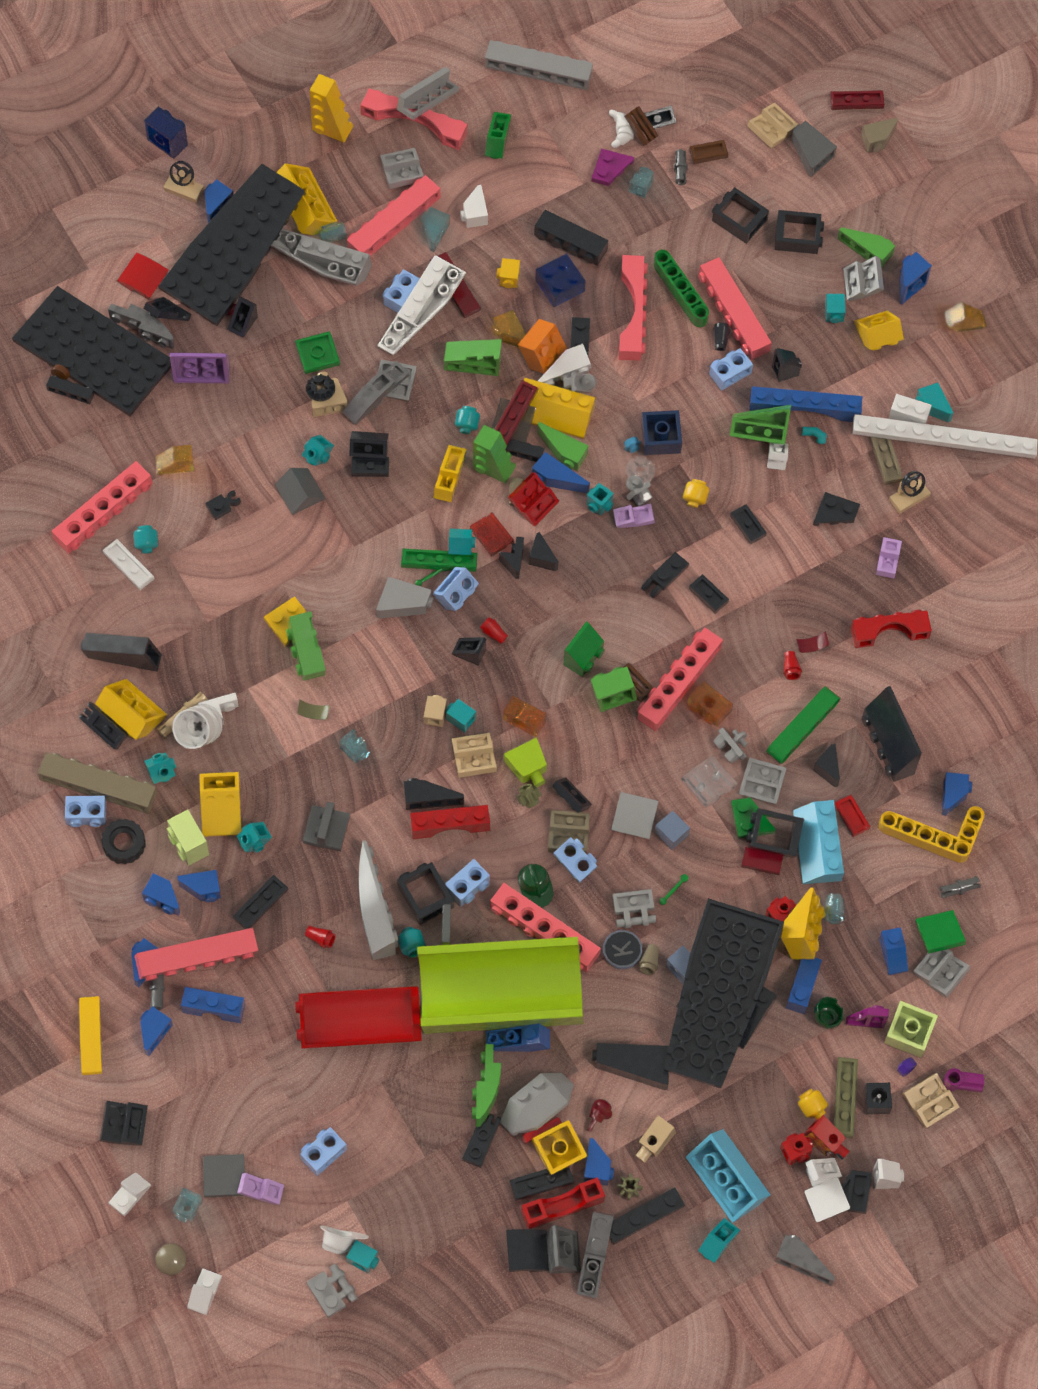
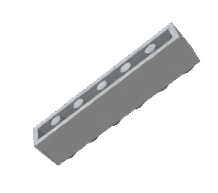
(538, 65)

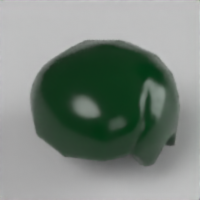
(828, 1013)

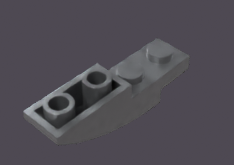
(149, 327)
(374, 391)
(595, 1254)

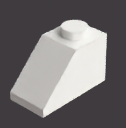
(474, 209)
(887, 1174)

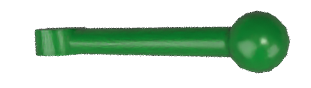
(419, 582)
(684, 878)

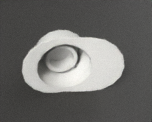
(339, 1240)

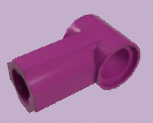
(965, 1081)

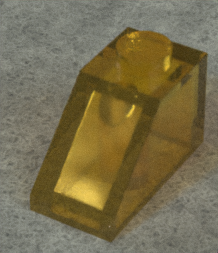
(964, 318)
(508, 328)
(175, 460)

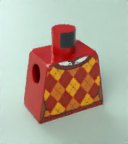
(821, 1132)

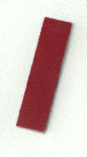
(462, 296)
(516, 410)

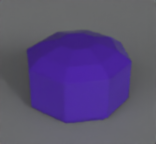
(906, 1066)

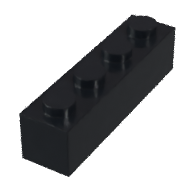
(70, 389)
(525, 450)

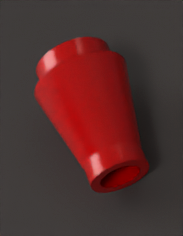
(493, 630)
(791, 666)
(322, 937)

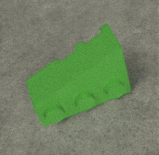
(491, 456)

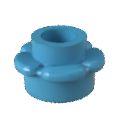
(632, 444)

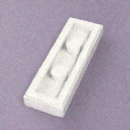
(128, 564)

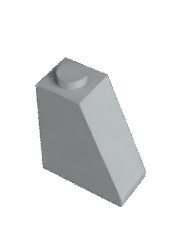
(403, 599)

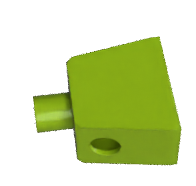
(527, 762)

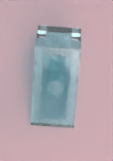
(434, 226)

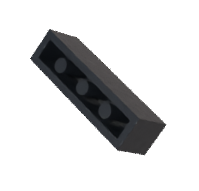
(571, 237)

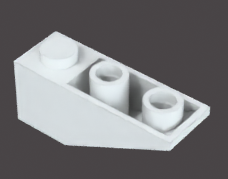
(570, 361)

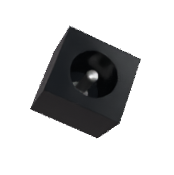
(877, 1098)

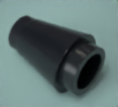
(721, 334)

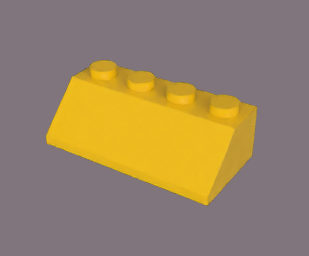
(313, 208)
(562, 409)

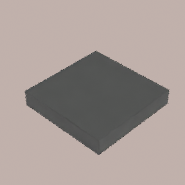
(446, 924)
(223, 1175)

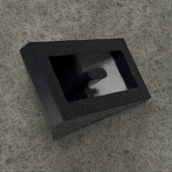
(243, 317)
(542, 555)
(470, 649)
(828, 767)

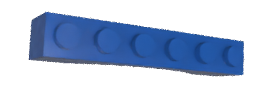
(835, 405)

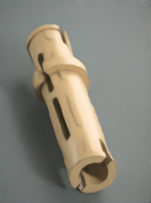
(166, 728)

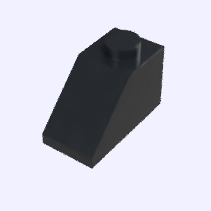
(785, 364)

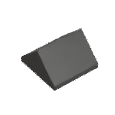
(299, 489)
(563, 1250)

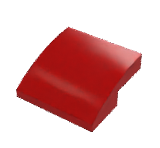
(142, 275)
(533, 499)

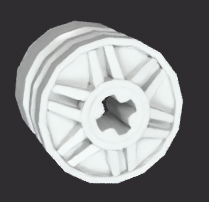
(197, 726)

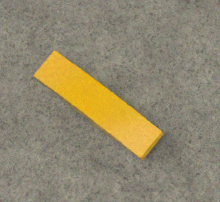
(90, 1035)

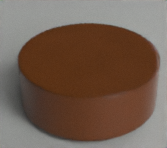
(60, 371)

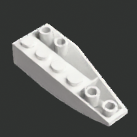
(423, 303)

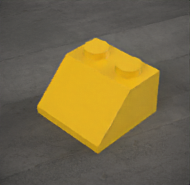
(879, 330)
(559, 1147)

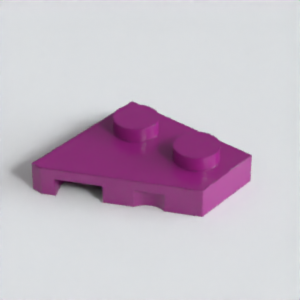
(870, 1017)

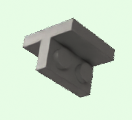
(326, 827)

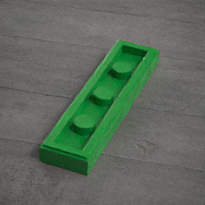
(437, 560)

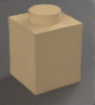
(435, 710)

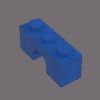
(226, 1006)

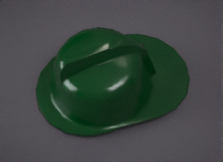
(536, 884)

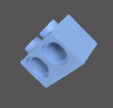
(397, 289)
(733, 372)
(453, 586)
(86, 805)
(571, 863)
(463, 880)
(327, 1154)

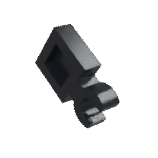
(220, 506)

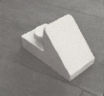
(777, 456)
(223, 703)
(822, 1170)
(129, 1194)
(204, 1291)

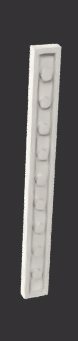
(944, 436)

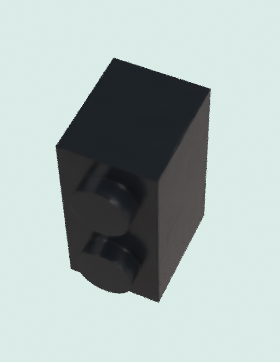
(369, 444)

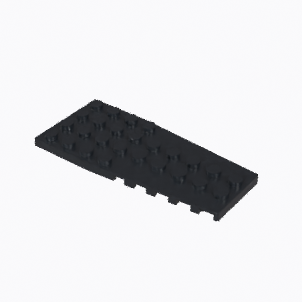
(232, 245)
(720, 990)

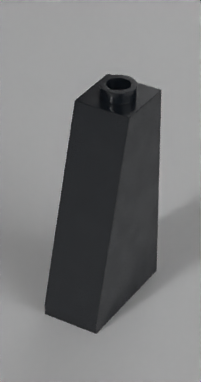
(122, 650)
(634, 1062)

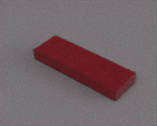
(857, 100)

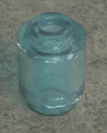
(333, 232)
(834, 908)

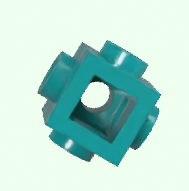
(317, 450)
(599, 499)
(160, 767)
(254, 837)

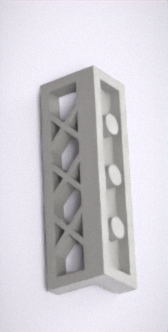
(423, 91)

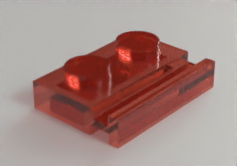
(491, 534)

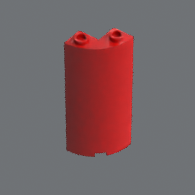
(359, 1017)

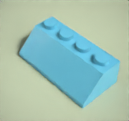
(819, 843)
(727, 1175)

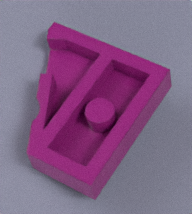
(610, 166)

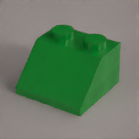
(583, 650)

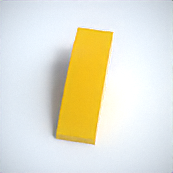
(449, 473)

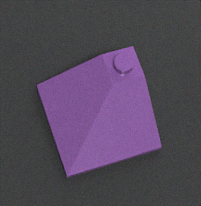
(200, 367)

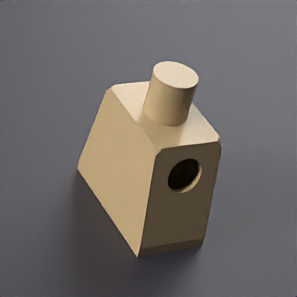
(335, 404)
(661, 1132)

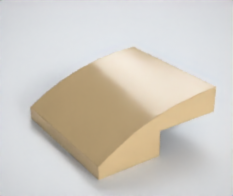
(772, 125)
(474, 755)
(930, 1100)

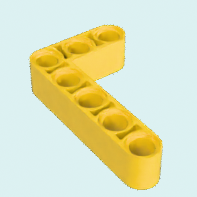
(935, 835)

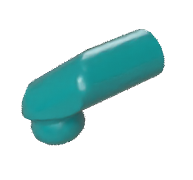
(815, 431)

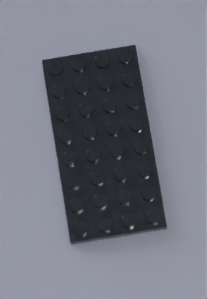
(94, 350)

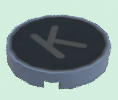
(622, 949)

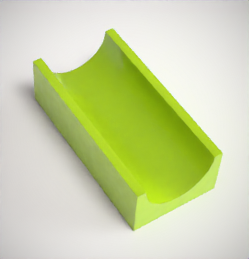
(500, 985)

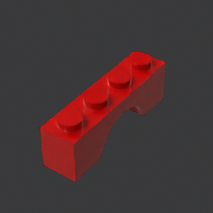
(913, 624)
(429, 823)
(548, 1210)

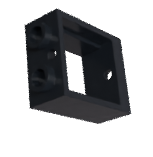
(733, 227)
(798, 245)
(794, 838)
(432, 910)

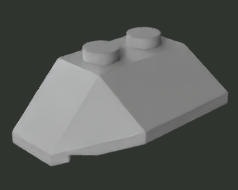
(537, 1103)

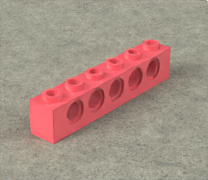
(104, 498)
(655, 717)
(507, 896)

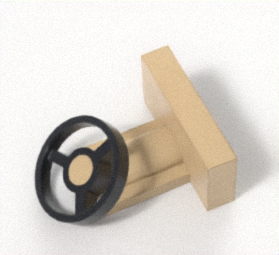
(183, 183)
(910, 492)

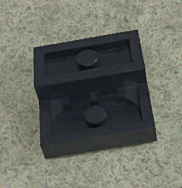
(123, 1123)
(527, 1250)

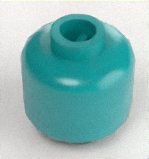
(467, 419)
(145, 539)
(410, 940)

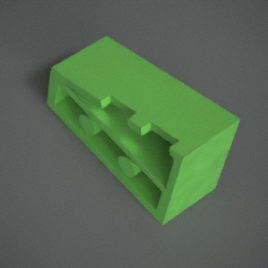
(474, 356)
(762, 424)
(305, 646)

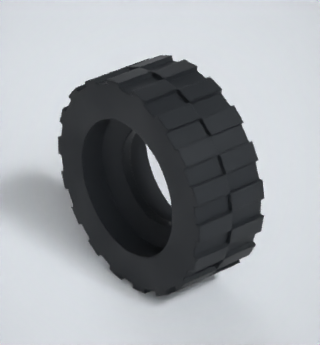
(130, 854)

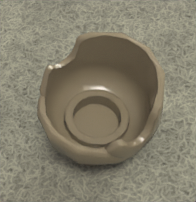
(171, 1259)

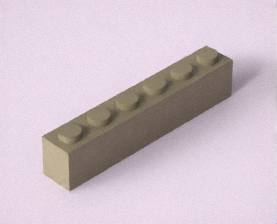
(97, 782)

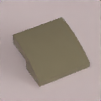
(566, 825)

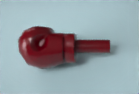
(600, 1111)

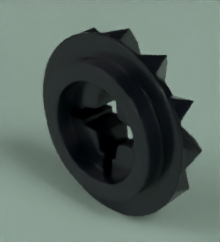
(322, 394)

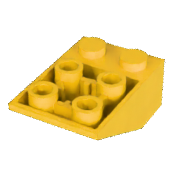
(220, 804)
(804, 927)

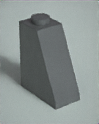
(812, 147)

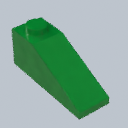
(497, 135)

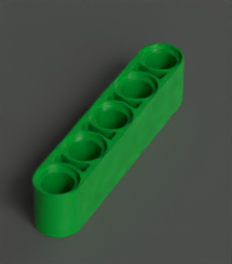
(681, 296)
(803, 725)

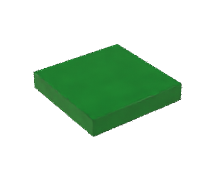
(317, 352)
(940, 931)

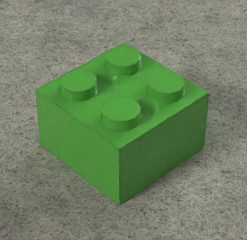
(613, 688)

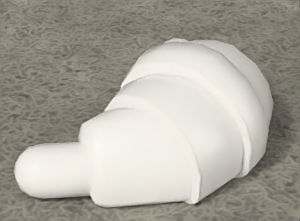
(623, 129)

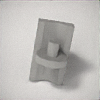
(580, 382)
(639, 492)
(725, 738)

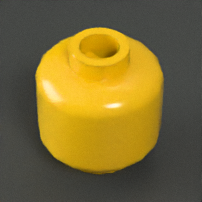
(696, 493)
(812, 1103)

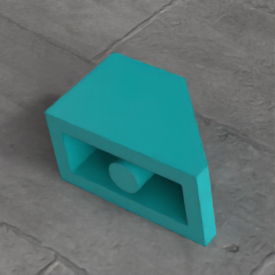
(934, 396)
(718, 1240)

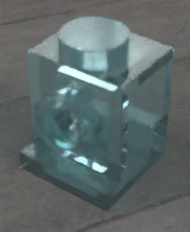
(641, 182)
(354, 747)
(187, 1198)

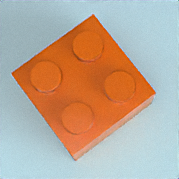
(542, 346)

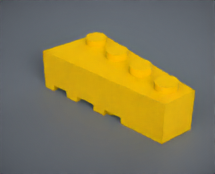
(328, 109)

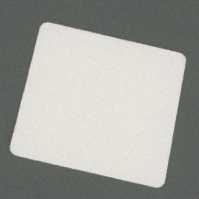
(827, 1199)

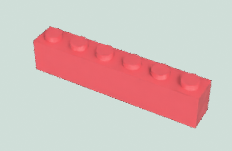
(395, 216)
(734, 308)
(196, 953)

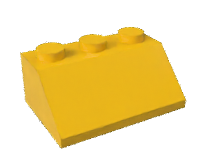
(130, 708)

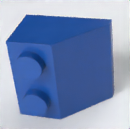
(913, 276)

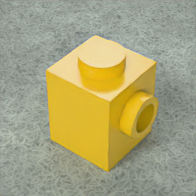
(508, 273)

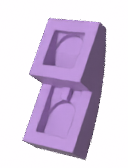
(634, 517)
(888, 557)
(260, 1189)

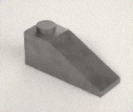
(800, 1258)

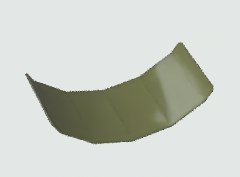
(313, 711)

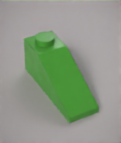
(867, 244)
(565, 448)

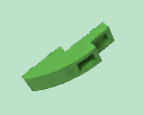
(487, 1088)

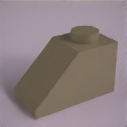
(878, 134)

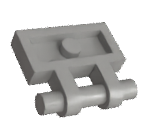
(634, 902)
(326, 1294)

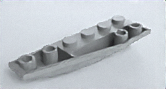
(324, 257)
(376, 919)

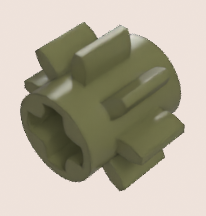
(528, 795)
(629, 1181)

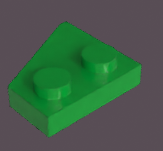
(742, 813)

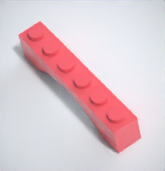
(382, 106)
(633, 277)

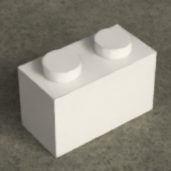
(909, 410)

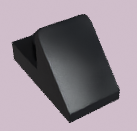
(513, 560)

